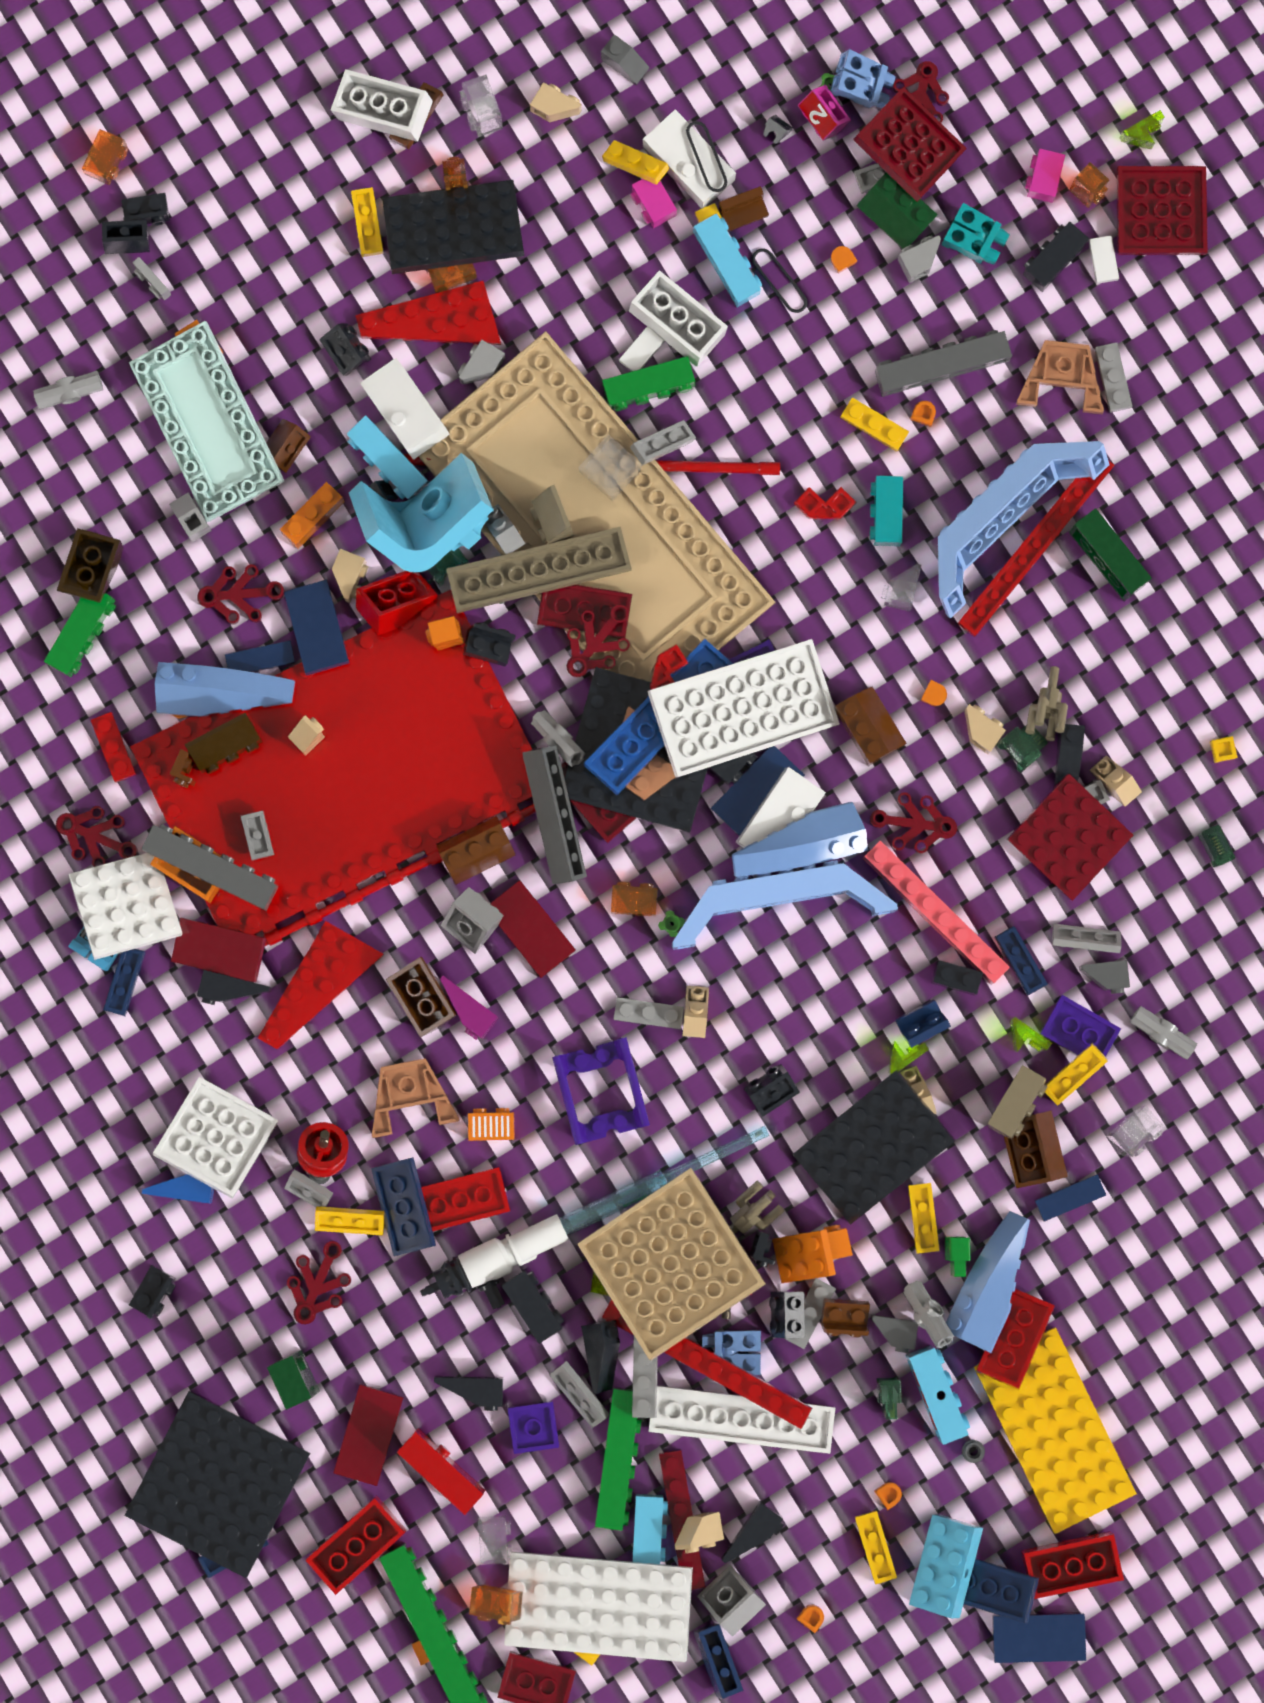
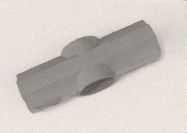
(68, 390)
(557, 735)
(1163, 1033)
(928, 1314)

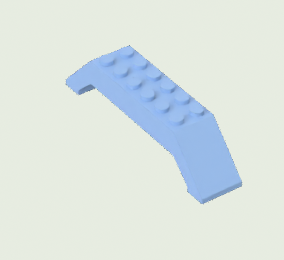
(1004, 504)
(781, 889)

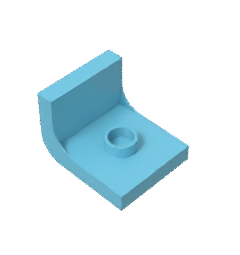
(429, 525)

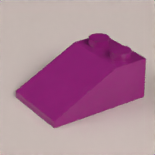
(471, 1013)

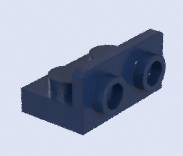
(922, 1023)

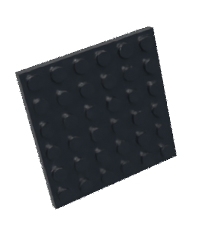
(602, 715)
(217, 1484)

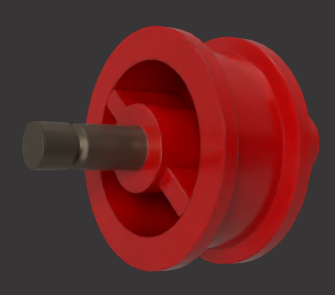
(322, 1149)

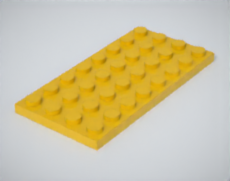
(1059, 1437)

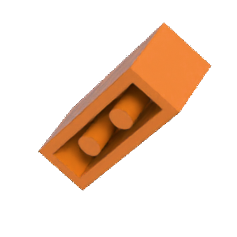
(312, 515)

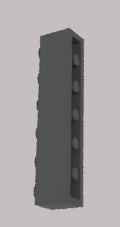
(943, 363)
(554, 814)
(210, 867)

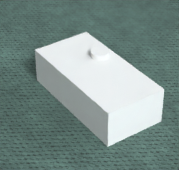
(381, 105)
(670, 144)
(678, 318)
(404, 408)
(786, 802)

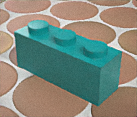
(887, 510)

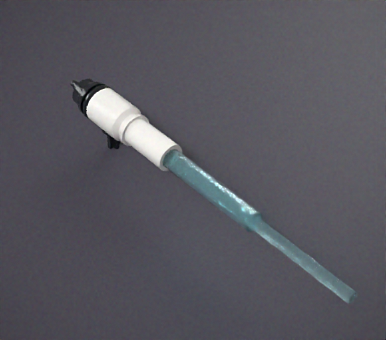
(495, 1258)

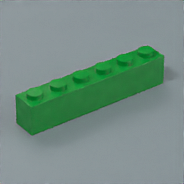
(617, 1462)

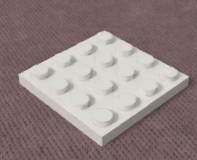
(124, 905)
(215, 1137)

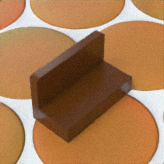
(744, 208)
(287, 444)

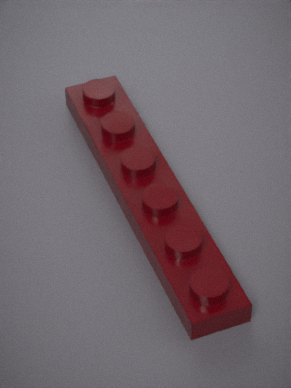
(679, 1509)

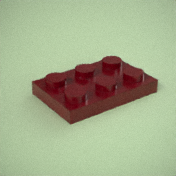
(535, 1681)

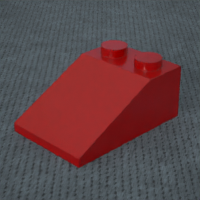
(393, 600)

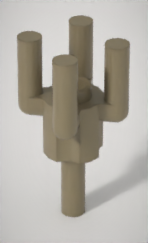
(1048, 707)
(749, 1214)

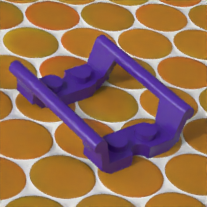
(602, 1057)

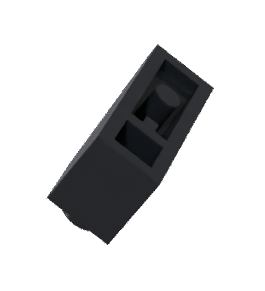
(1069, 752)
(225, 988)
(602, 1350)
(478, 1390)
(757, 1529)

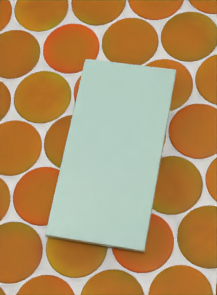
(206, 421)

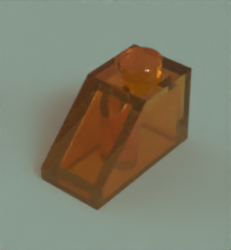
(454, 173)

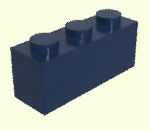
(718, 1660)

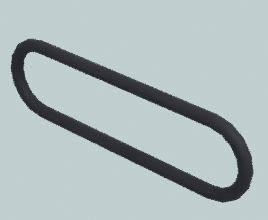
(715, 154)
(772, 286)

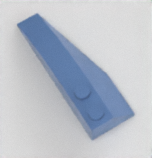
(209, 690)
(811, 840)
(987, 1292)

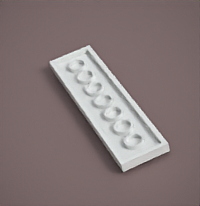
(738, 1420)

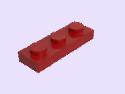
(113, 747)

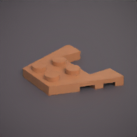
(1063, 366)
(652, 776)
(408, 1086)

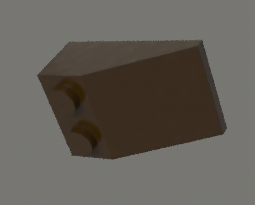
(90, 565)

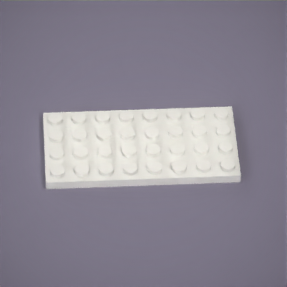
(743, 708)
(601, 1606)

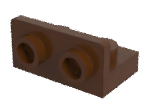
(183, 765)
(845, 1317)

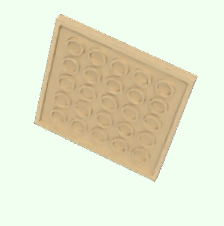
(671, 1264)

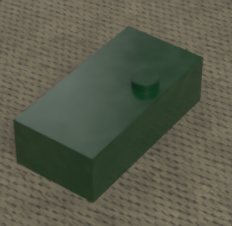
(1110, 555)
(293, 1379)

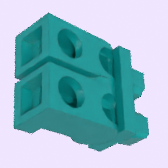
(973, 235)

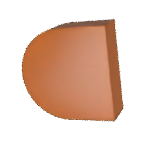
(842, 258)
(924, 413)
(934, 694)
(889, 1494)
(811, 1617)

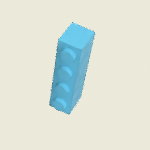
(727, 260)
(387, 458)
(649, 1529)

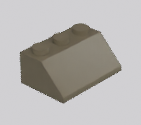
(1017, 1103)

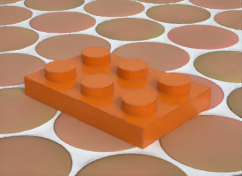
(804, 1256)

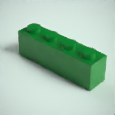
(649, 383)
(78, 634)

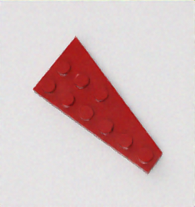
(443, 317)
(323, 975)

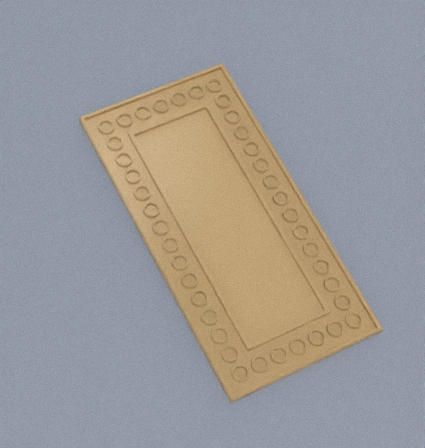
(533, 432)

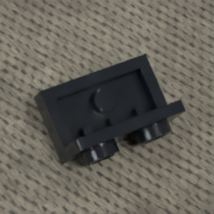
(787, 1314)

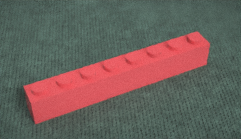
(936, 912)

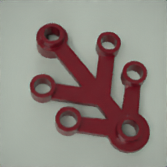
(925, 80)
(237, 594)
(595, 643)
(917, 824)
(93, 834)
(316, 1286)

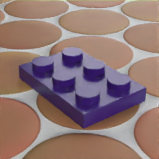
(1077, 1027)

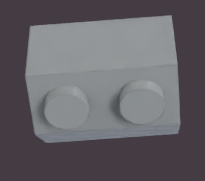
(471, 920)
(731, 1600)

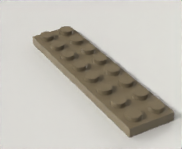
(538, 569)

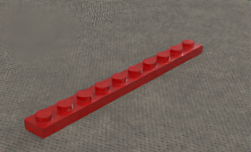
(1030, 552)
(729, 1375)

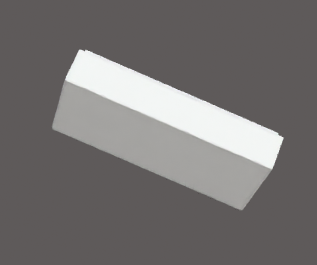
(1103, 259)
(641, 350)

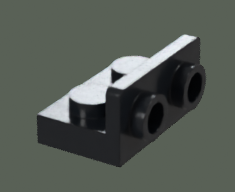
(150, 208)
(345, 348)
(488, 644)
(771, 1089)
(760, 1245)
(152, 1292)

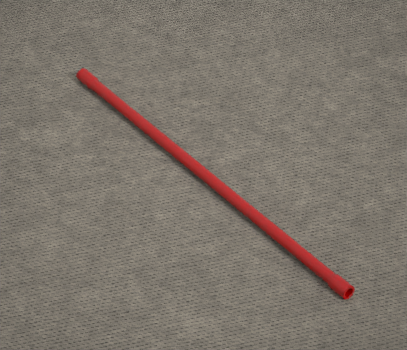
(760, 468)

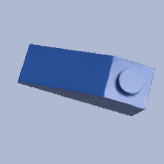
(182, 1188)

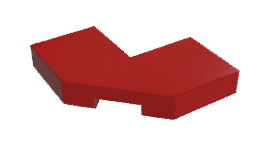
(816, 508)
(667, 664)

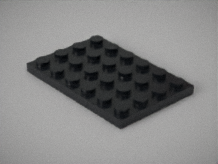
(452, 227)
(874, 1147)

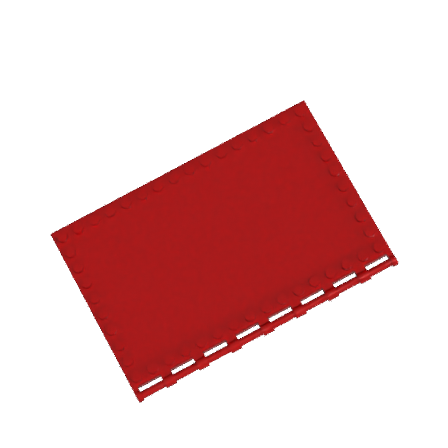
(407, 760)

